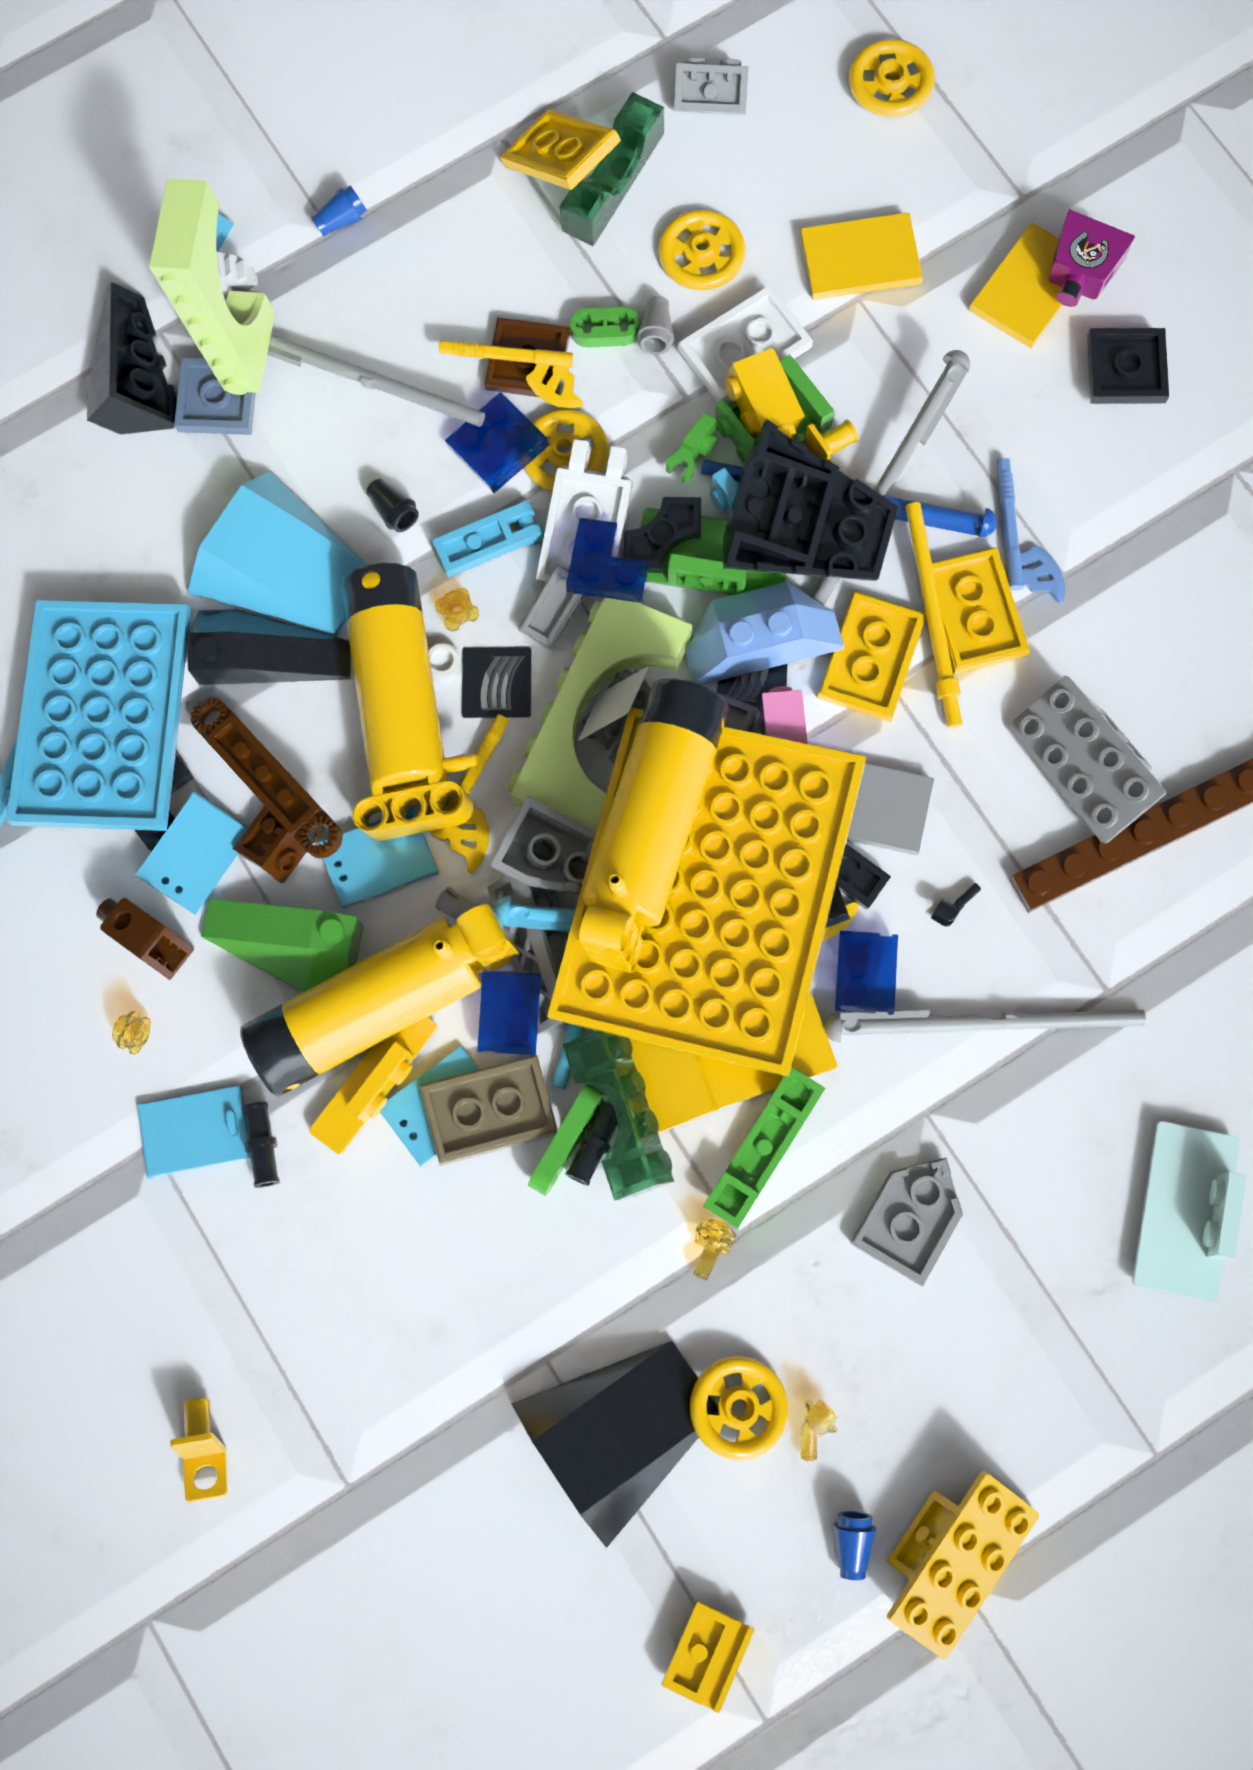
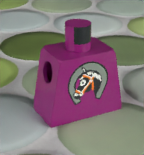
(1087, 257)

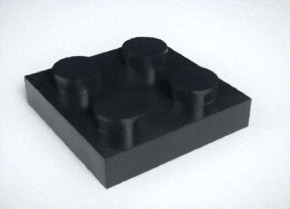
(1127, 366)

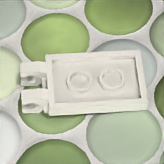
(583, 495)

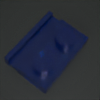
(866, 972)
(509, 1012)

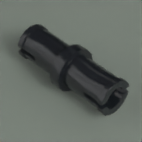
(260, 1144)
(594, 1144)

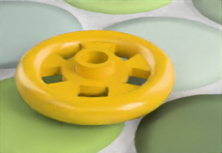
(896, 69)
(690, 275)
(584, 427)
(773, 1410)

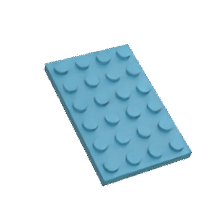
(99, 715)

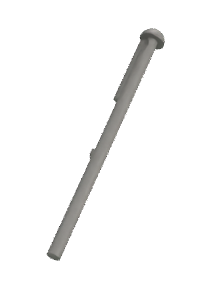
(296, 354)
(920, 431)
(920, 1022)

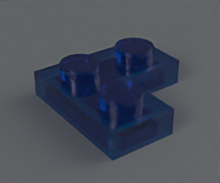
(596, 571)

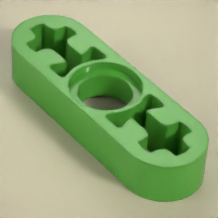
(566, 1139)

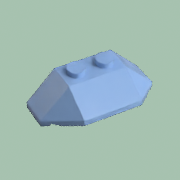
(760, 632)

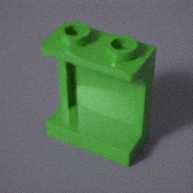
(811, 401)

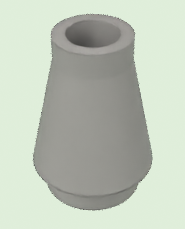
(656, 327)

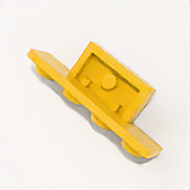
(368, 1085)

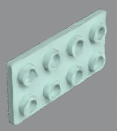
(1189, 1211)

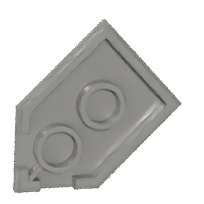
(911, 1220)

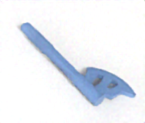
(1015, 559)

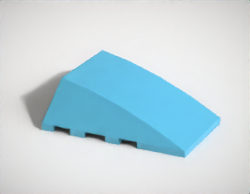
(275, 558)

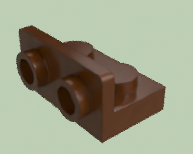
(271, 846)

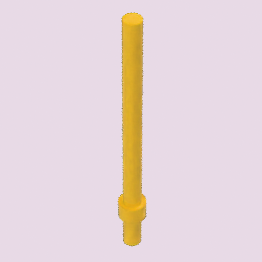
(947, 686)

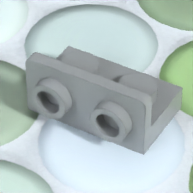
(711, 87)

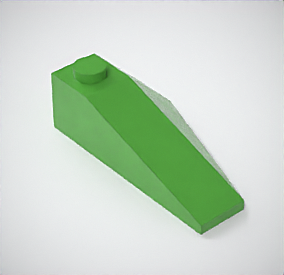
(285, 941)

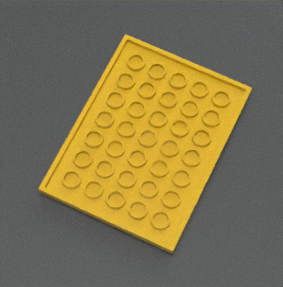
(744, 912)

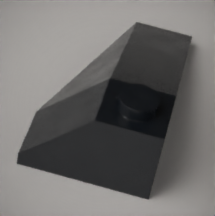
(127, 374)
(250, 648)

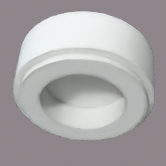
(445, 662)

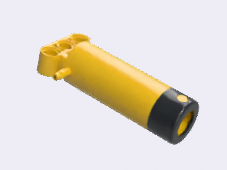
(398, 706)
(650, 820)
(375, 998)

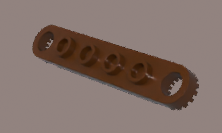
(266, 778)

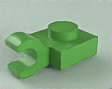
(697, 442)

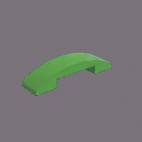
(764, 1147)

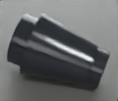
(392, 505)

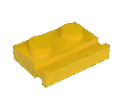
(707, 1656)

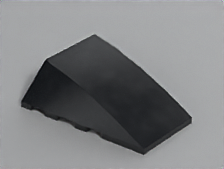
(804, 515)
(615, 1433)

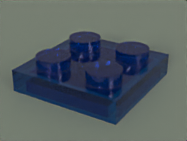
(501, 444)

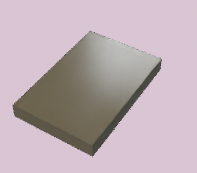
(488, 1110)

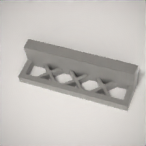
(541, 945)

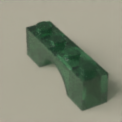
(594, 200)
(637, 1157)

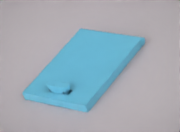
(193, 853)
(377, 866)
(409, 1105)
(193, 1131)

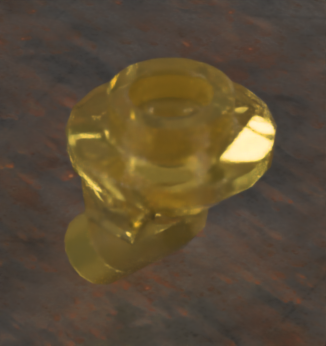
(714, 1242)
(818, 1420)

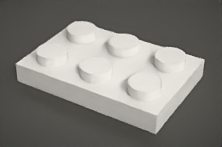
(742, 332)

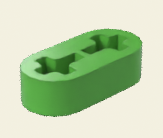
(605, 326)

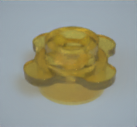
(452, 599)
(131, 1032)

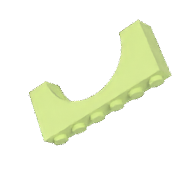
(184, 261)
(618, 639)

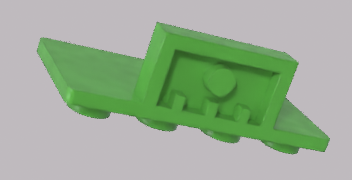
(699, 563)

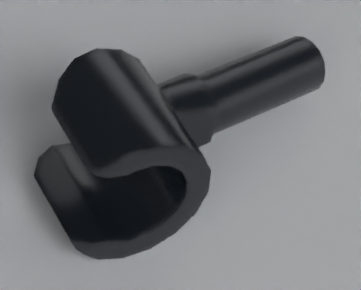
(946, 912)

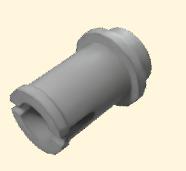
(454, 903)

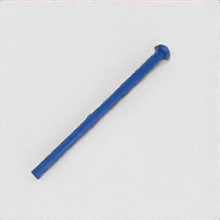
(933, 515)

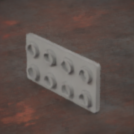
(1087, 759)

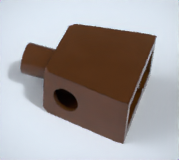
(143, 936)

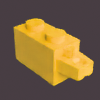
(763, 393)

